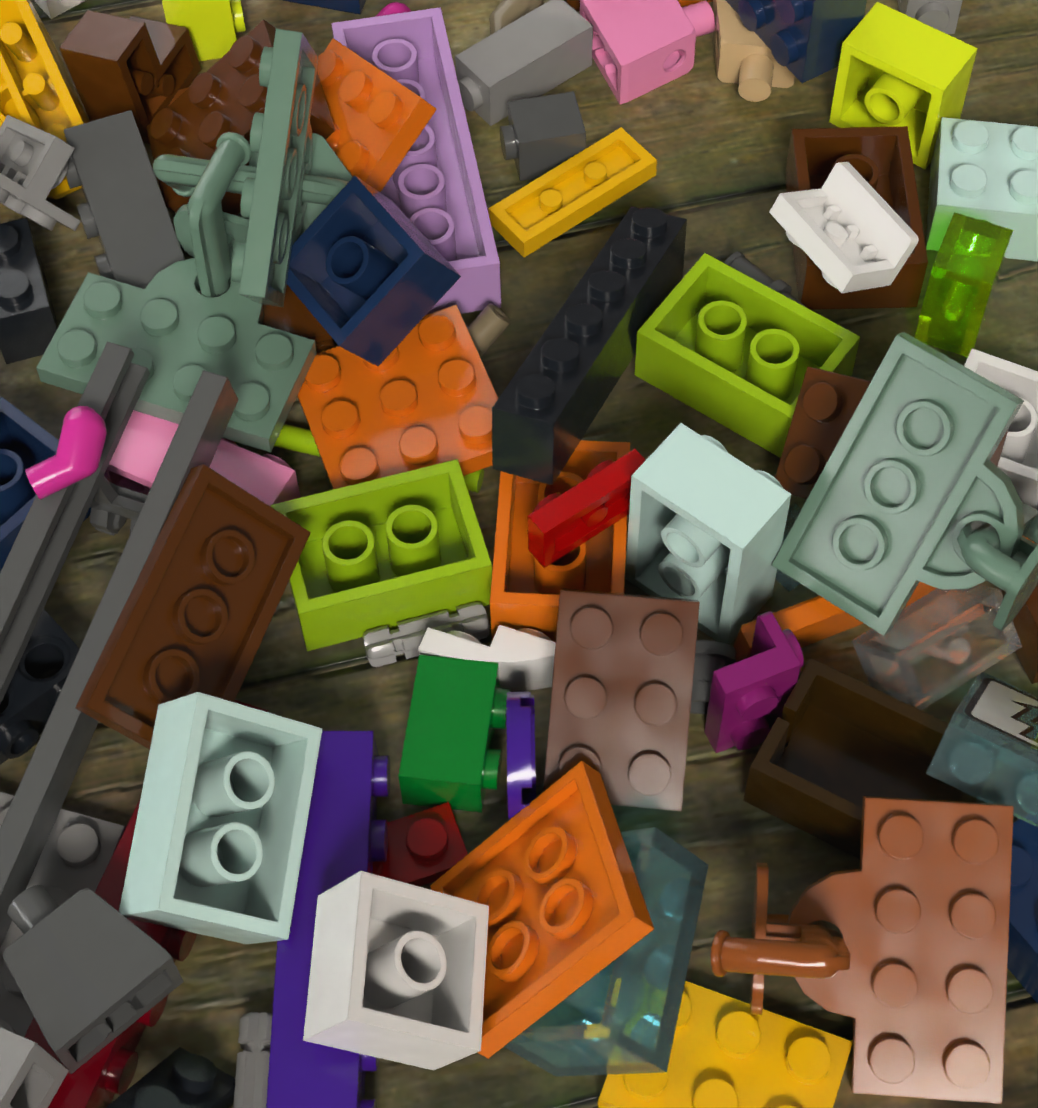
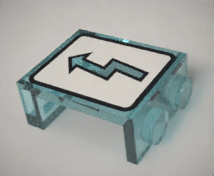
(993, 747)

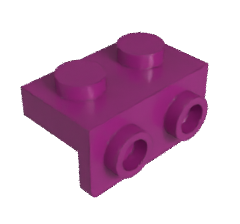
(754, 690)

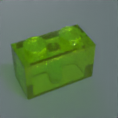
(962, 284)

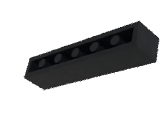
(586, 347)

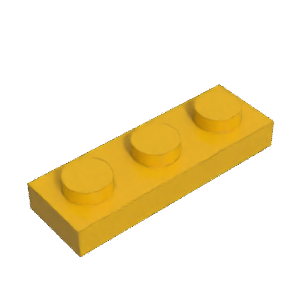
(572, 192)

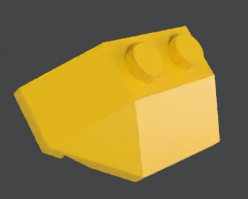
(34, 78)

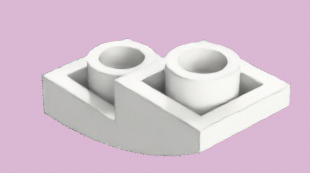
(522, 654)

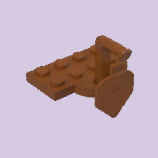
(915, 949)

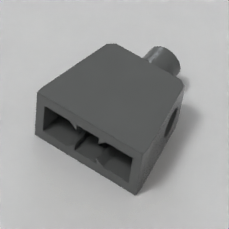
(84, 970)

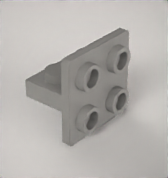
(29, 168)

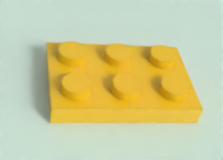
(736, 1061)

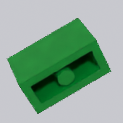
(452, 734)

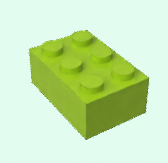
(738, 350)
(386, 553)

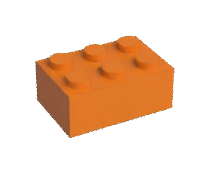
(520, 587)

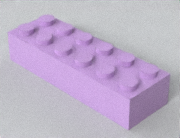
(439, 175)

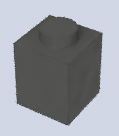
(542, 133)

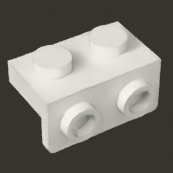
(847, 230)

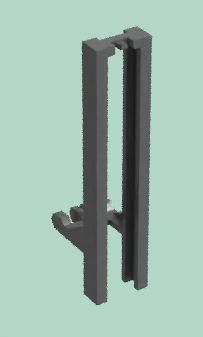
(37, 562)

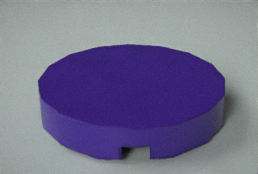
(520, 751)

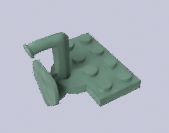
(288, 175)
(187, 332)
(916, 495)

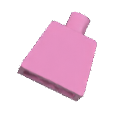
(644, 41)

